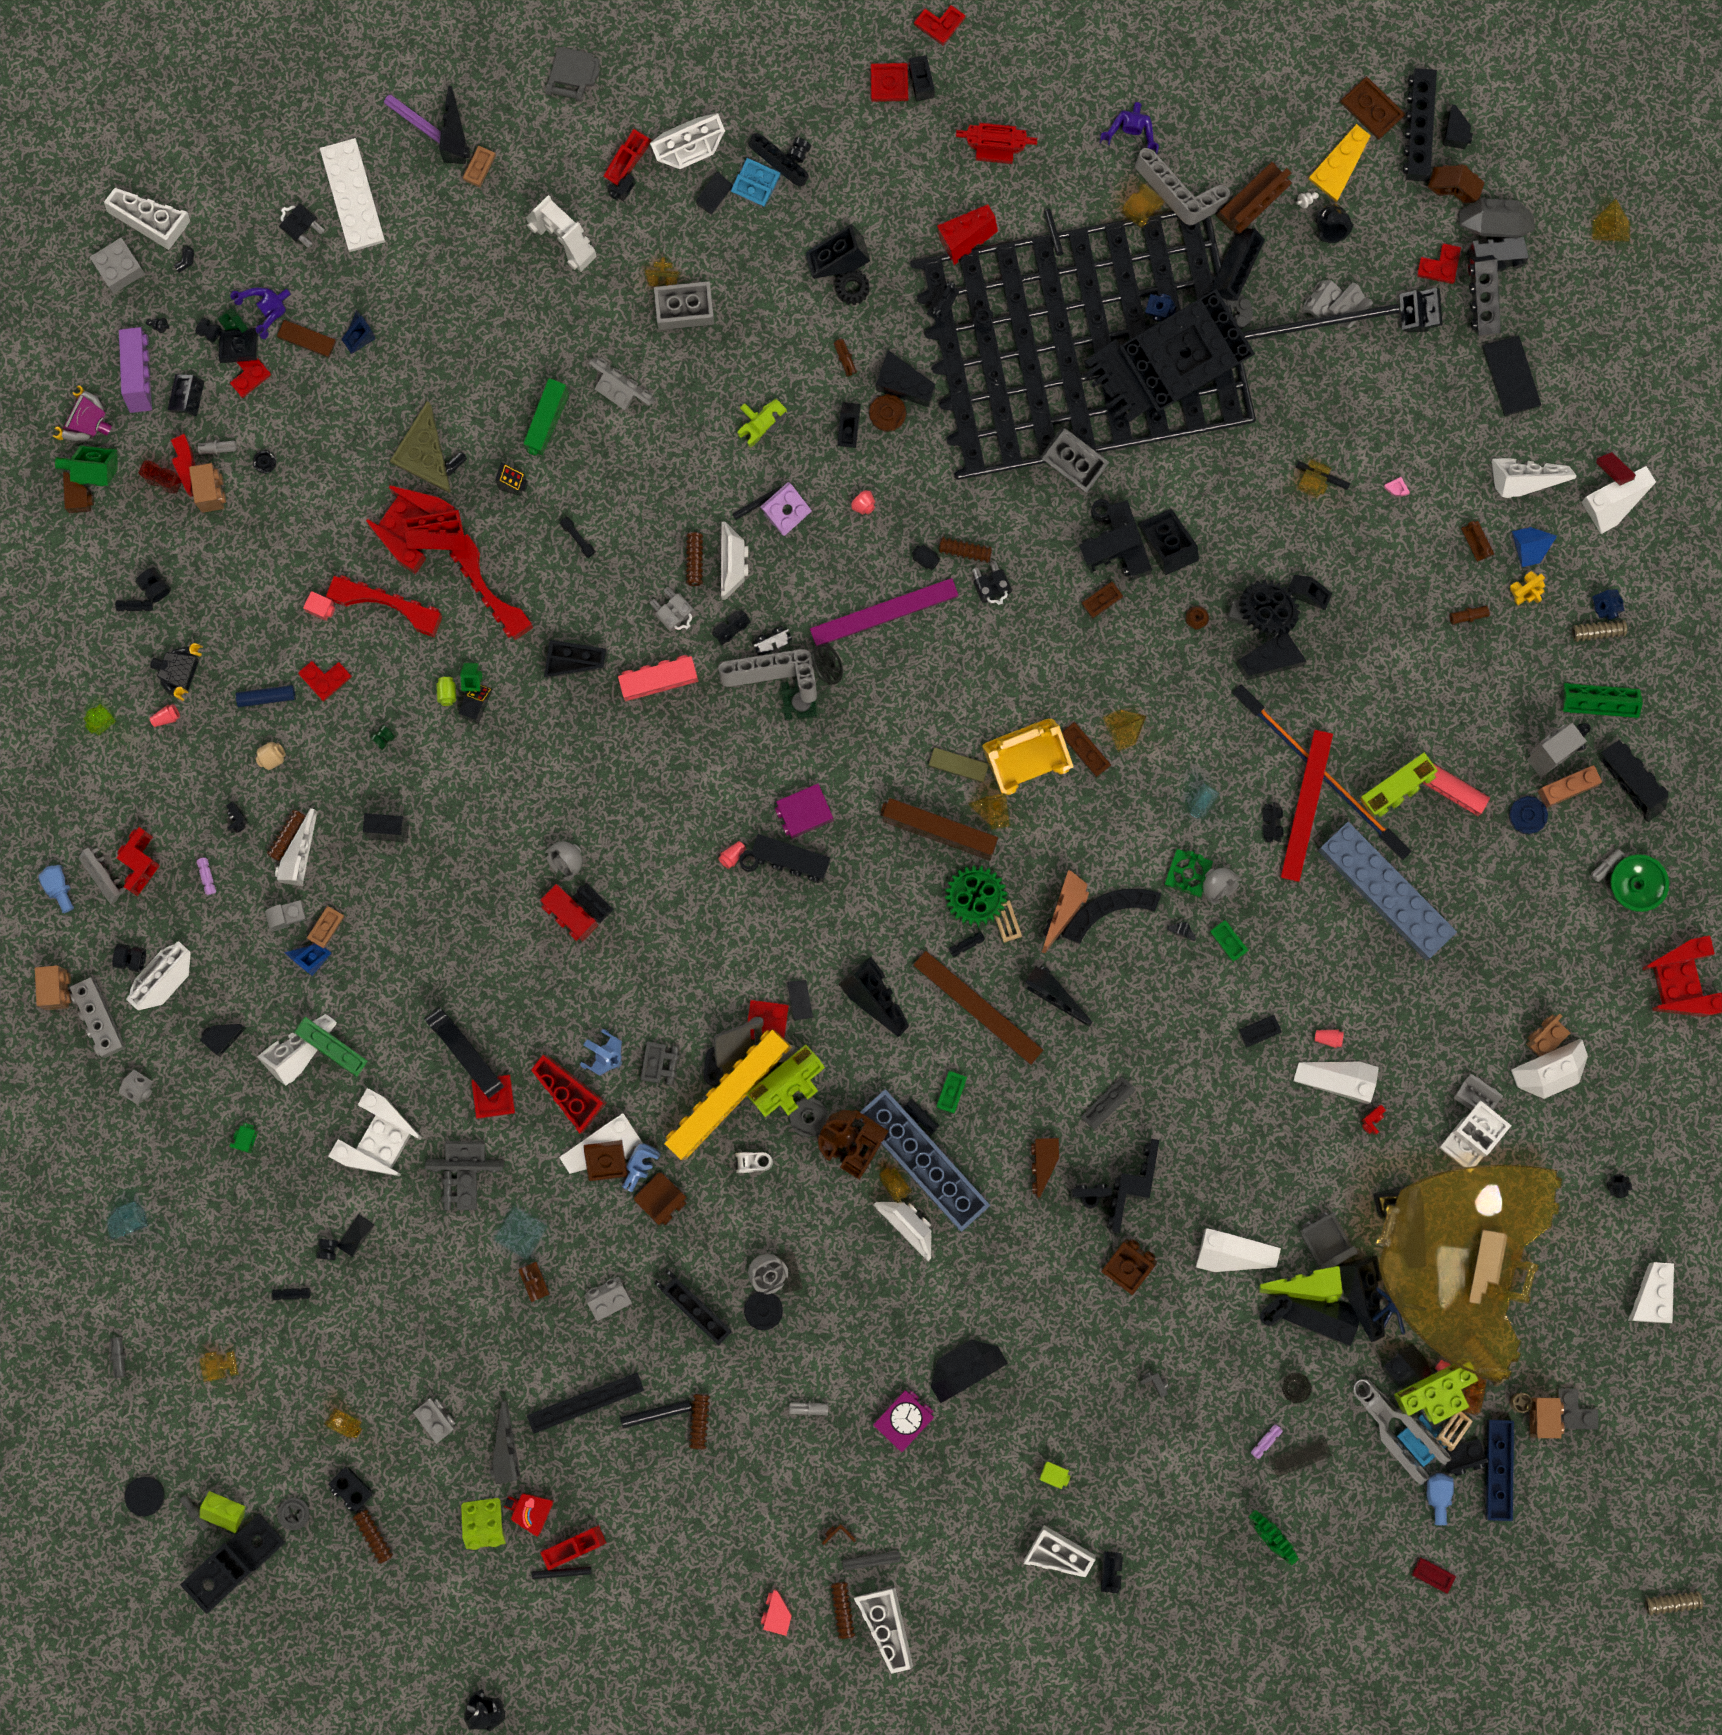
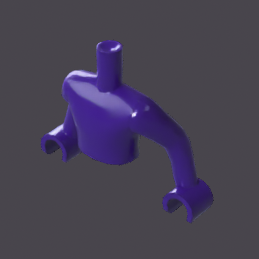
(1132, 124)
(270, 305)

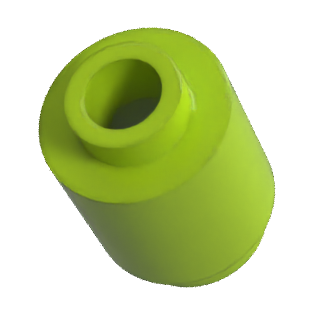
(446, 691)

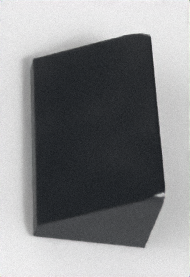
(714, 193)
(800, 1000)

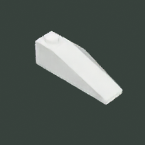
(615, 1130)

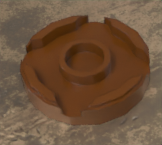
(893, 413)

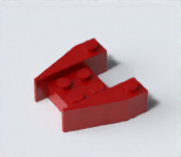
(391, 529)
(1680, 983)

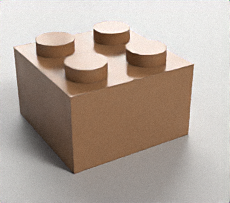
(207, 487)
(52, 987)
(1546, 1418)

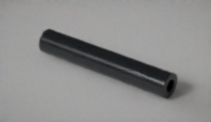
(656, 1413)

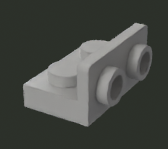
(1349, 301)
(434, 1419)

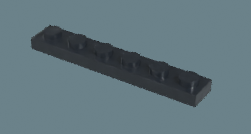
(585, 1403)

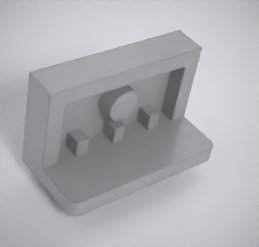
(1324, 295)
(1475, 1090)
(607, 1298)

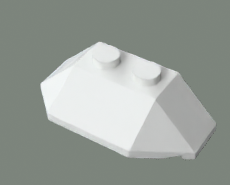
(689, 141)
(732, 561)
(160, 977)
(1552, 1071)
(905, 1220)

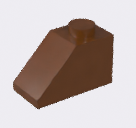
(76, 496)

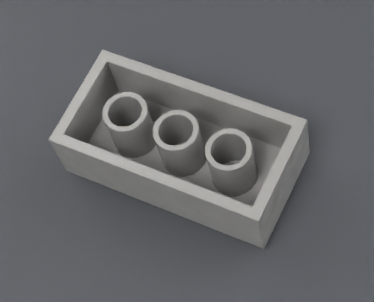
(1555, 749)

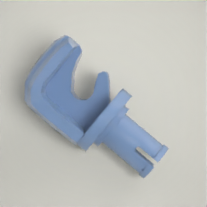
(54, 885)
(636, 1165)
(1439, 1495)

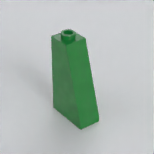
(546, 417)

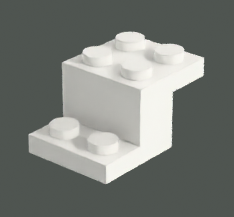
(1475, 1136)

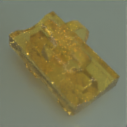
(653, 275)
(895, 1184)
(344, 1424)

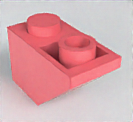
(778, 1615)

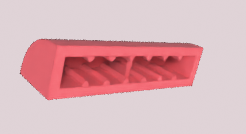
(1458, 791)

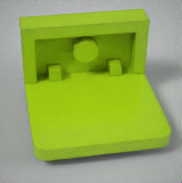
(482, 1524)

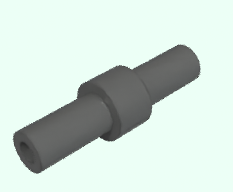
(194, 1512)

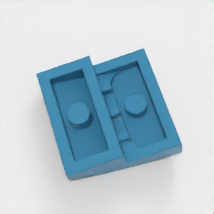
(756, 182)

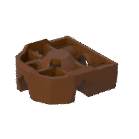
(841, 1133)

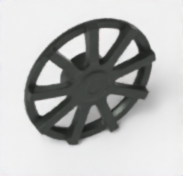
(827, 664)

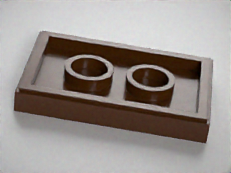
(1372, 108)

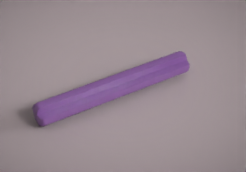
(413, 118)

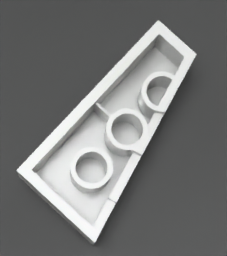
(151, 219)
(886, 1625)

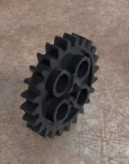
(1274, 610)

